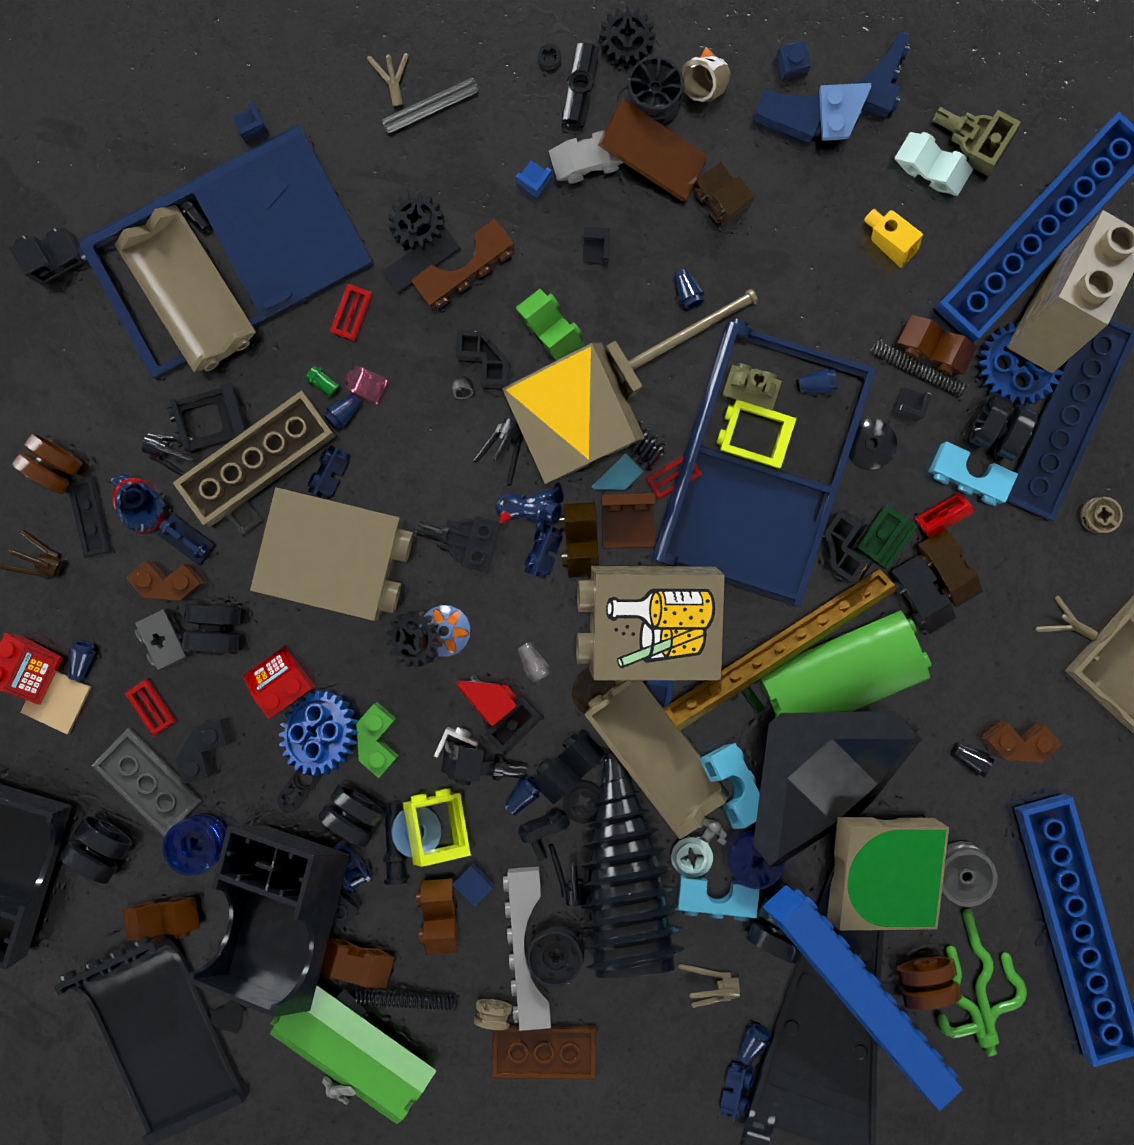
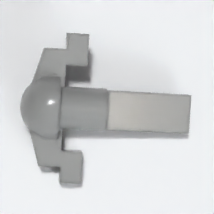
(714, 827)
(336, 1091)

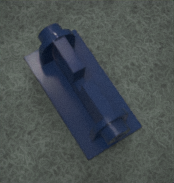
(330, 463)
(185, 539)
(538, 561)
(735, 1101)

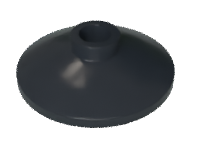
(866, 456)

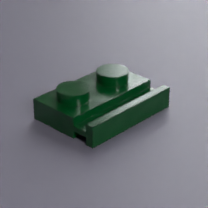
(886, 537)

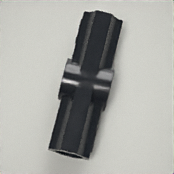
(578, 99)

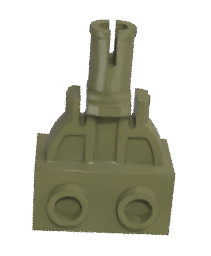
(980, 137)
(751, 386)

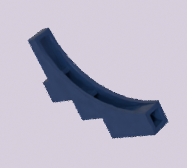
(801, 114)

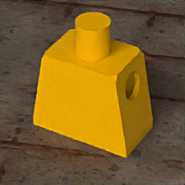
(894, 236)

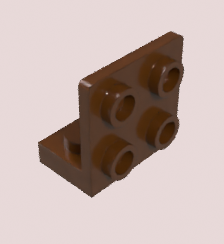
(628, 520)

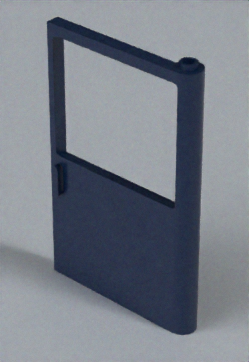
(276, 251)
(744, 515)

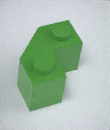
(552, 329)
(371, 749)

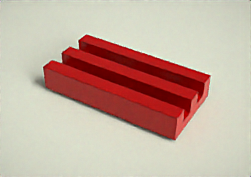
(343, 333)
(654, 487)
(941, 517)
(159, 702)

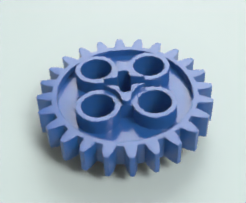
(1005, 379)
(318, 733)

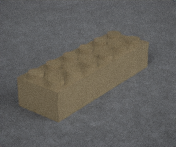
(254, 459)

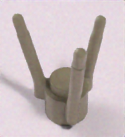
(725, 990)

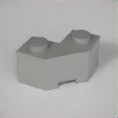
(576, 159)

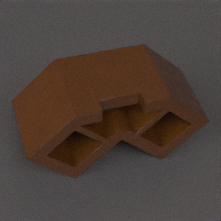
(941, 348)
(154, 584)
(1032, 746)
(155, 919)
(439, 921)
(360, 966)

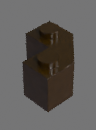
(581, 538)
(955, 577)

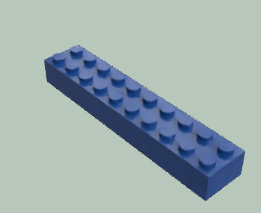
(1041, 230)
(1078, 928)
(863, 996)

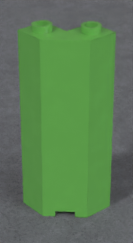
(355, 1055)

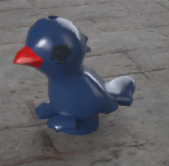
(539, 507)

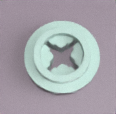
(684, 865)

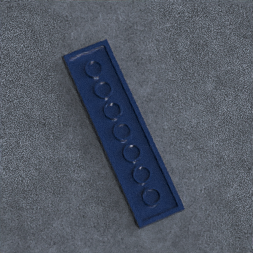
(1069, 421)

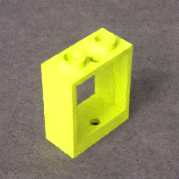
(781, 443)
(458, 827)

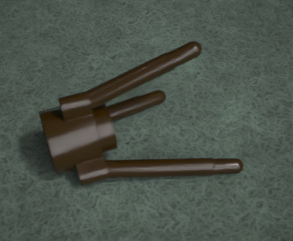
(47, 565)

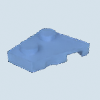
(840, 108)

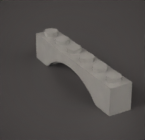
(532, 1000)

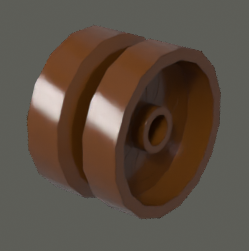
(45, 466)
(929, 983)

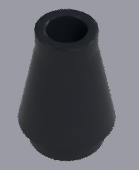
(974, 760)

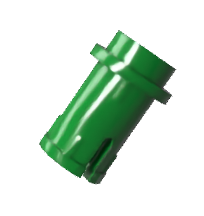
(321, 381)

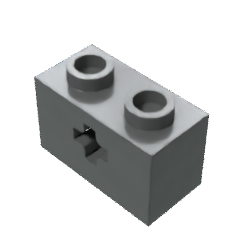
(149, 632)

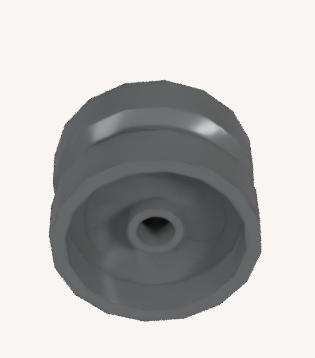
(971, 887)

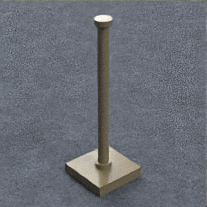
(624, 369)

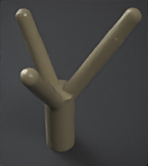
(392, 81)
(1074, 625)

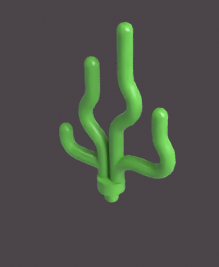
(983, 1022)

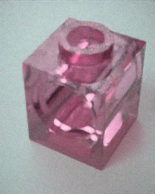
(365, 384)

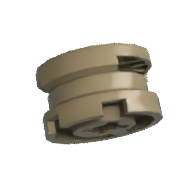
(1101, 514)
(492, 1014)

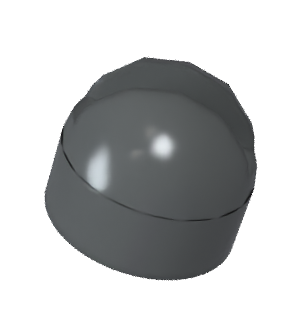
(467, 390)

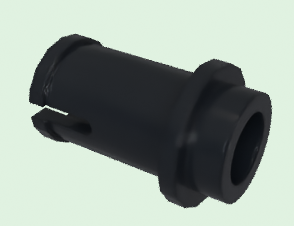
(195, 215)

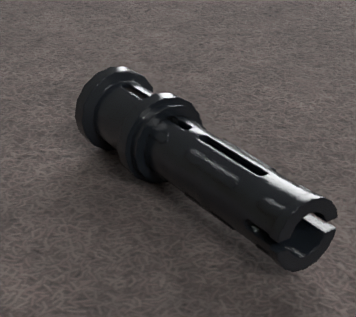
(393, 859)

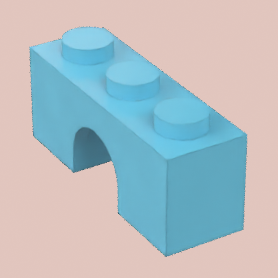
(950, 466)
(729, 764)
(739, 902)

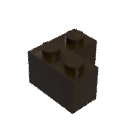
(723, 194)

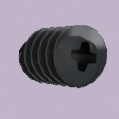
(648, 448)

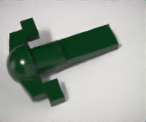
(751, 698)

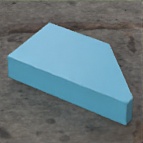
(619, 476)

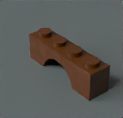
(437, 284)

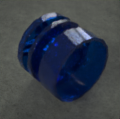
(181, 846)
(739, 859)

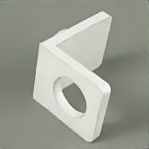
(459, 733)

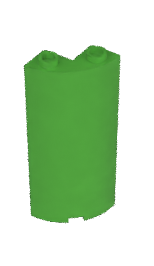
(850, 669)

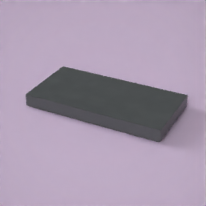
(146, 782)

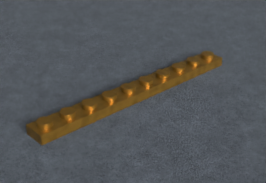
(779, 649)

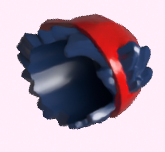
(136, 503)

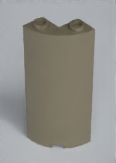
(185, 289)
(656, 754)

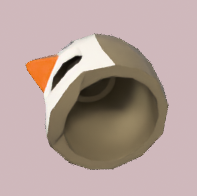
(705, 77)

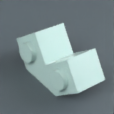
(944, 169)

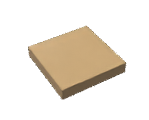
(60, 704)

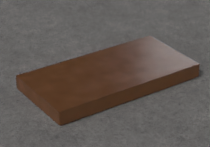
(652, 150)
(545, 1053)

